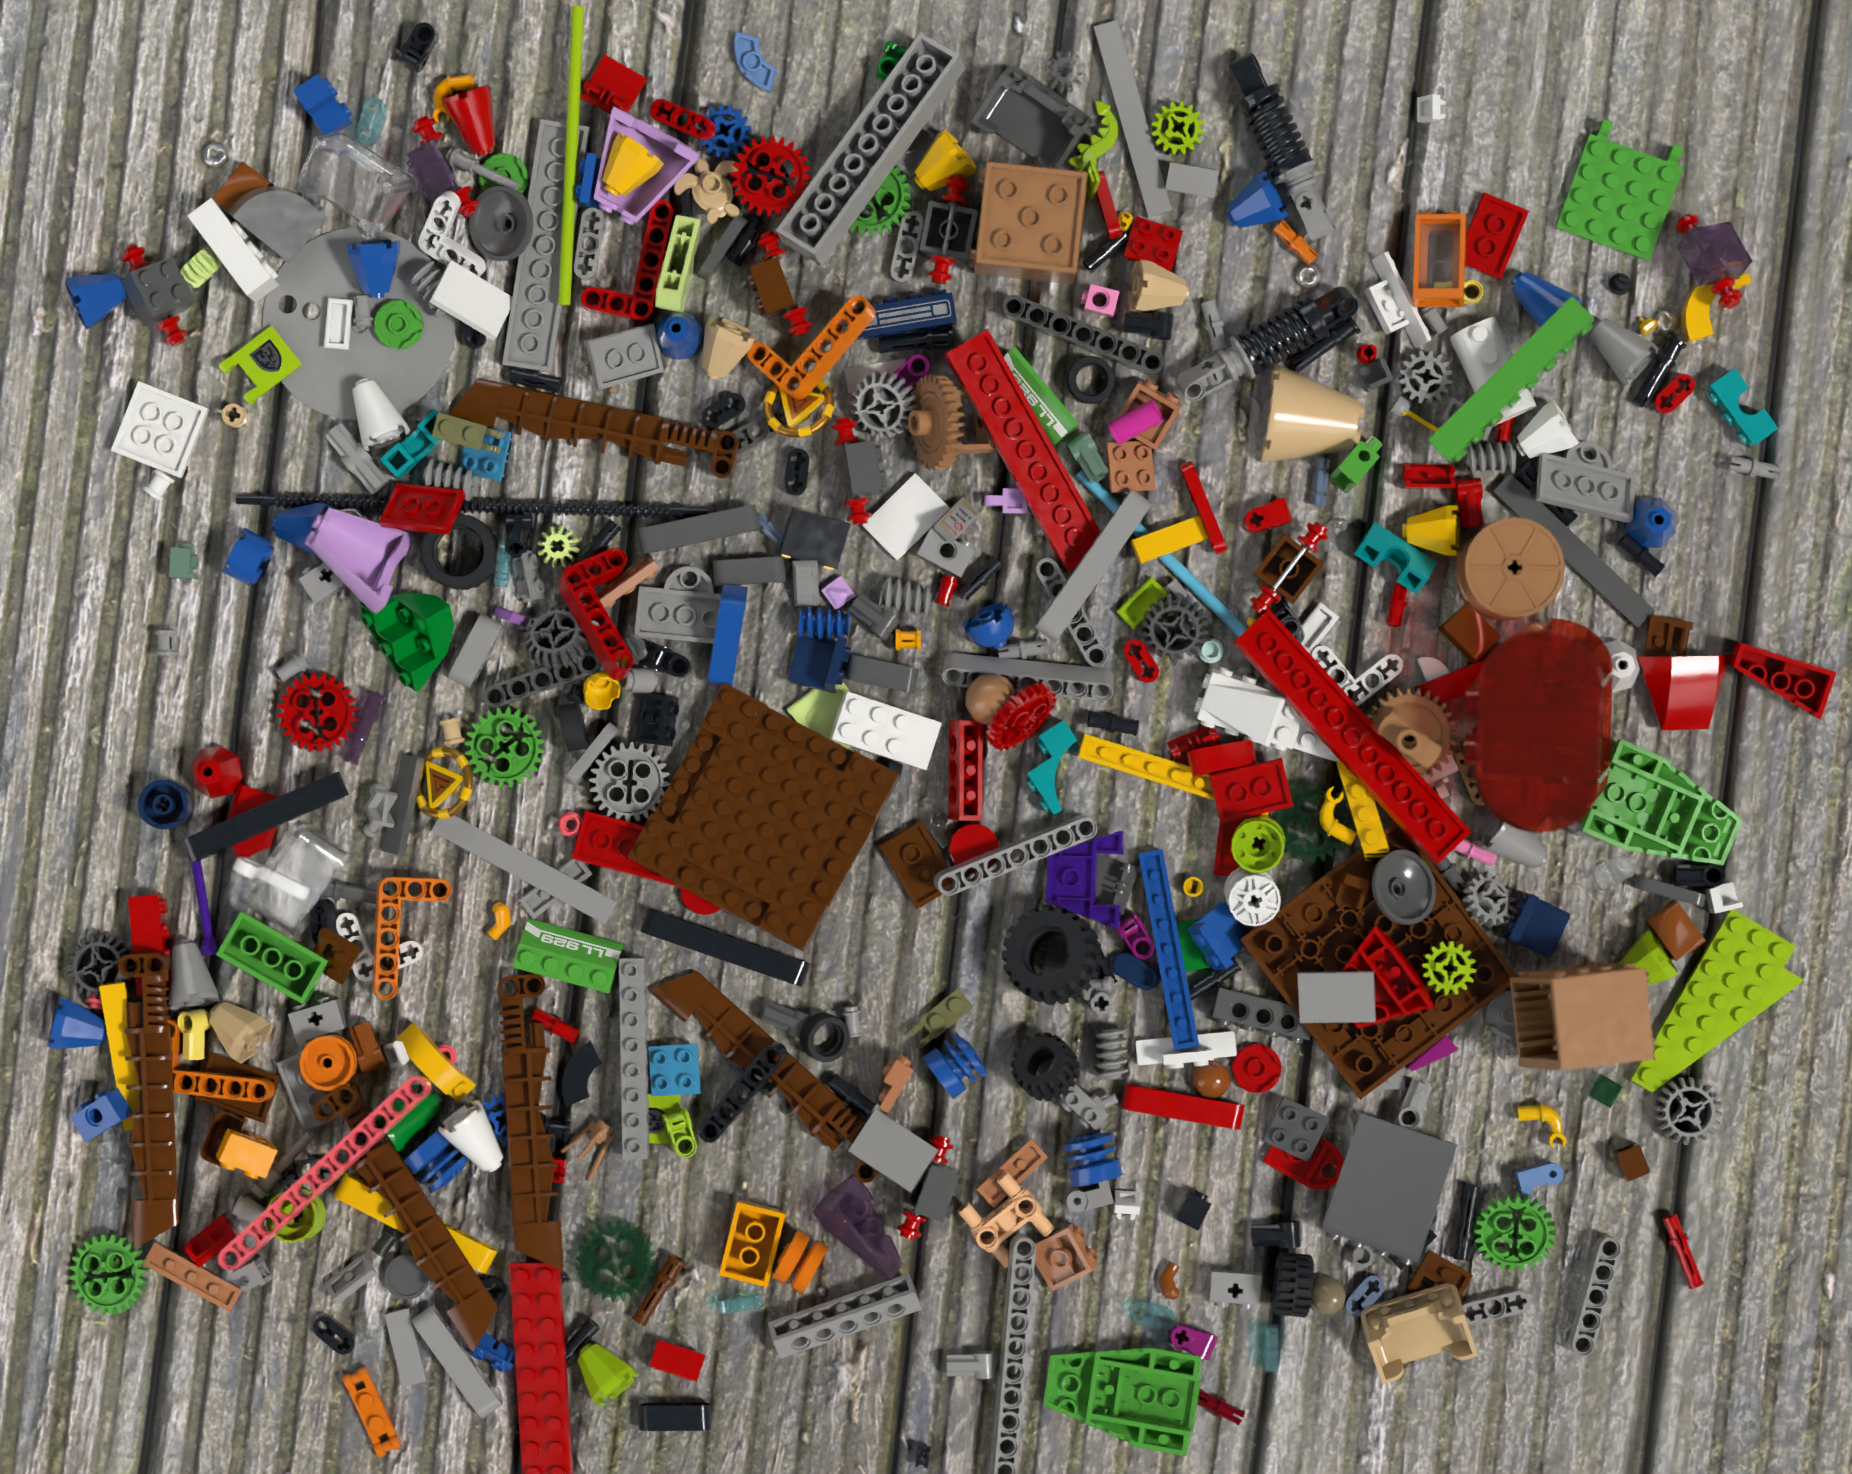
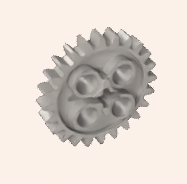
(606, 780)

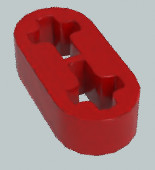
(1670, 389)
(1135, 664)

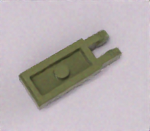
(464, 432)
(941, 1017)

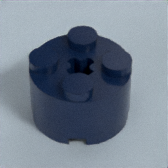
(153, 796)

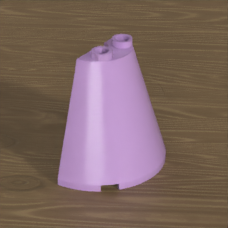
(673, 153)
(359, 553)

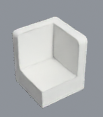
(1722, 898)

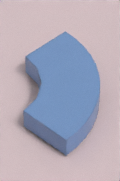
(752, 63)

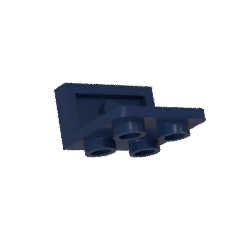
(819, 663)
(1537, 925)

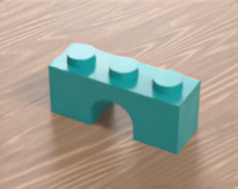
(1726, 393)
(414, 449)
(1411, 563)

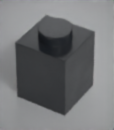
(1193, 1209)

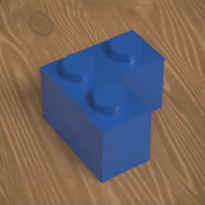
(320, 102)

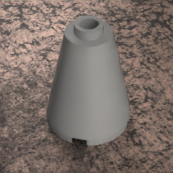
(1622, 349)
(1512, 843)
(190, 978)

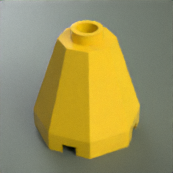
(942, 161)
(628, 166)
(1435, 530)

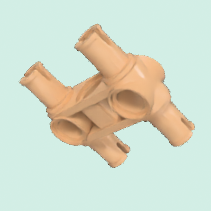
(1005, 1218)

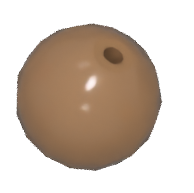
(987, 696)

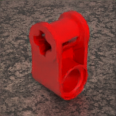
(1271, 515)

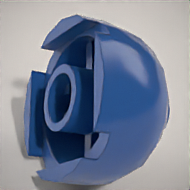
(991, 626)

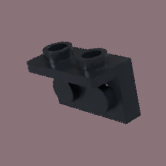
(657, 719)

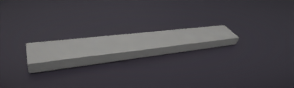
(1132, 118)
(526, 867)

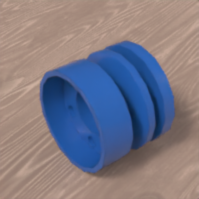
(955, 1065)
(1092, 1159)
(436, 1160)

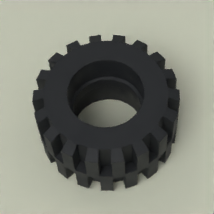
(1034, 1053)
(1293, 1284)

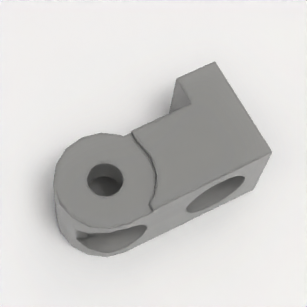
(1082, 1200)

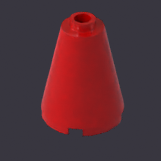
(473, 118)

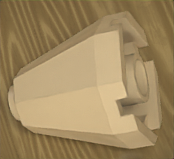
(1154, 287)
(724, 346)
(239, 1030)

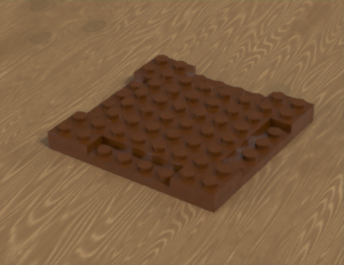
(764, 817)
(1322, 936)

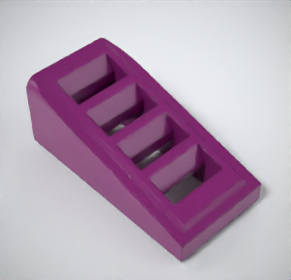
(1437, 1051)

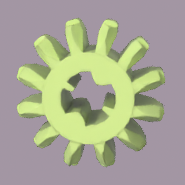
(201, 267)
(558, 538)

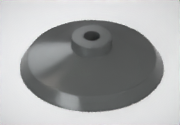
(404, 1278)

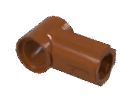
(370, 1053)

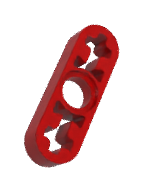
(688, 128)
(1107, 208)

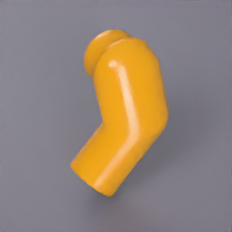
(502, 919)

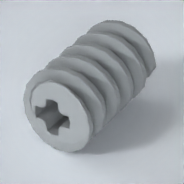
(427, 284)
(1490, 457)
(443, 478)
(905, 596)
(1111, 1053)

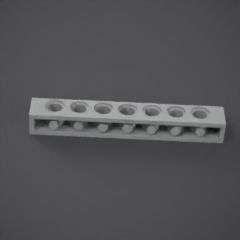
(634, 1059)

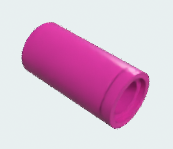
(1135, 422)

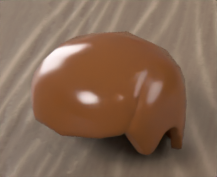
(1211, 1079)

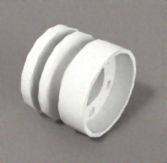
(1242, 885)

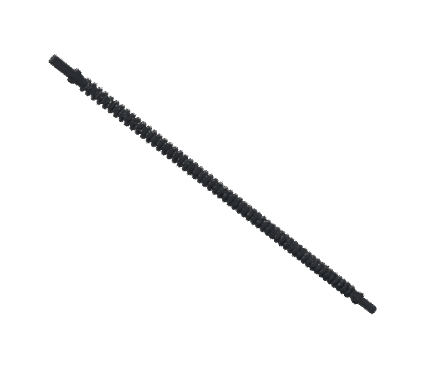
(677, 511)

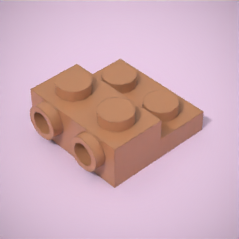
(1167, 404)
(896, 1075)
(1064, 1256)

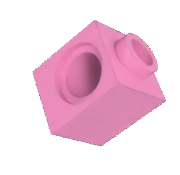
(1111, 300)

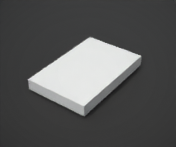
(472, 300)
(906, 516)

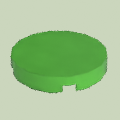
(508, 166)
(398, 324)

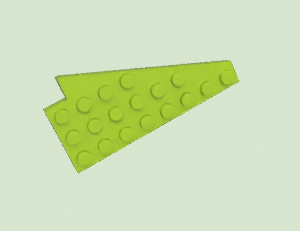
(1728, 988)

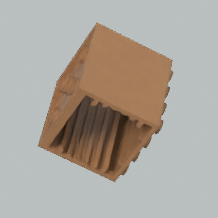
(1029, 223)
(1582, 1016)

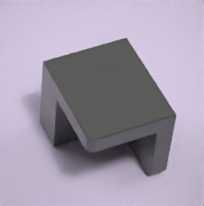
(1375, 374)

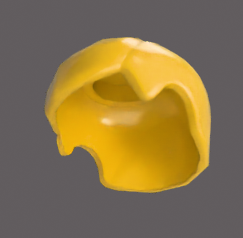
(600, 691)

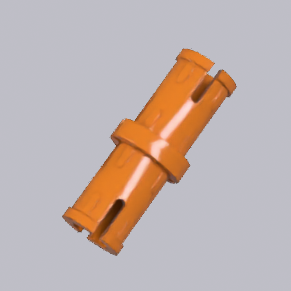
(1295, 242)

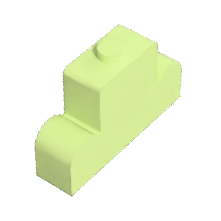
(678, 265)

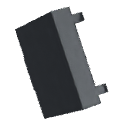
(814, 538)

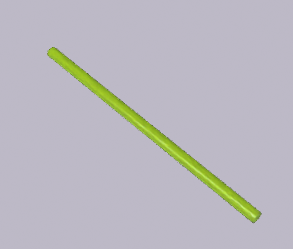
(571, 152)

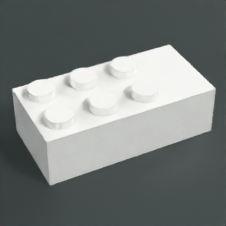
(233, 250)
(885, 730)

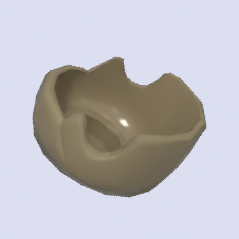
(1328, 1296)

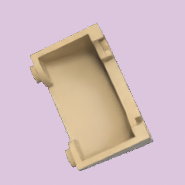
(1417, 1328)

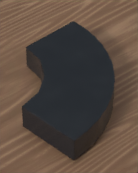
(577, 1074)

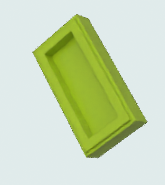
(1133, 609)

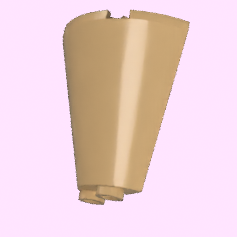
(1308, 418)

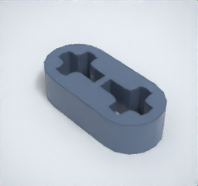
(1359, 1290)

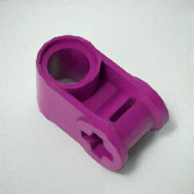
(906, 371)
(1134, 935)
(1196, 1341)

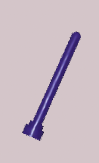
(209, 944)

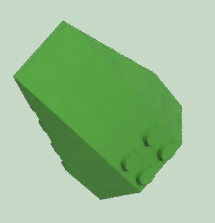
(1659, 810)
(1130, 1394)

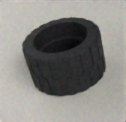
(480, 574)

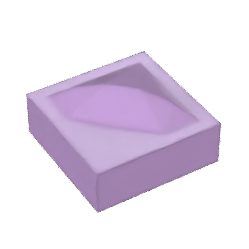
(838, 593)

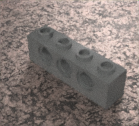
(1226, 999)

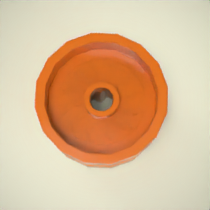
(343, 1062)
(799, 1261)

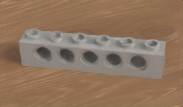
(844, 1316)

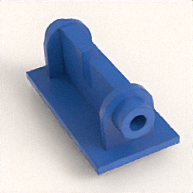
(499, 1358)

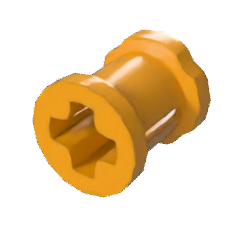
(908, 639)

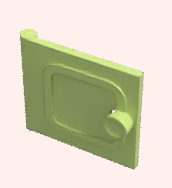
(818, 710)

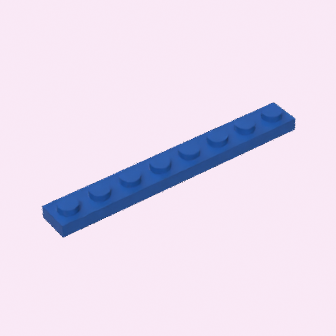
(1168, 949)

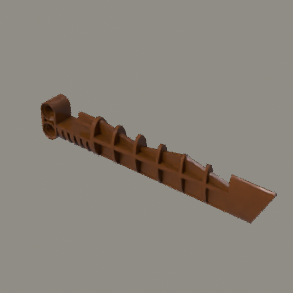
(576, 419)
(743, 1041)
(154, 1121)
(528, 1145)
(423, 1228)

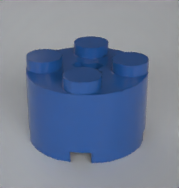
(247, 557)

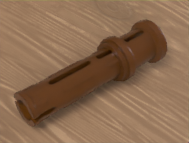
(664, 1280)

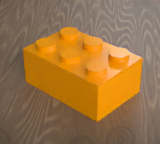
(752, 1243)

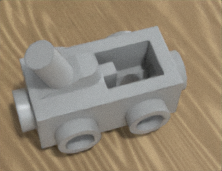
(1090, 1109)

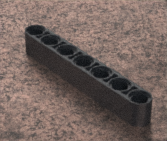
(265, 817)
(725, 947)

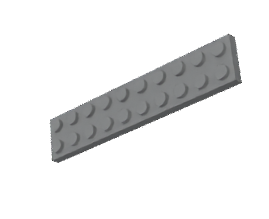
(534, 305)

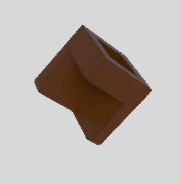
(1352, 891)
(1631, 1162)

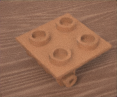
(1130, 467)

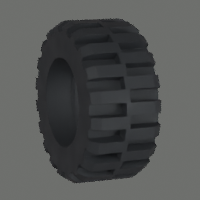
(1026, 939)

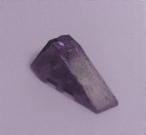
(853, 1221)

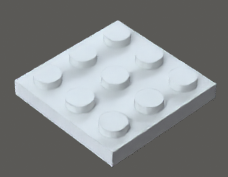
(160, 429)

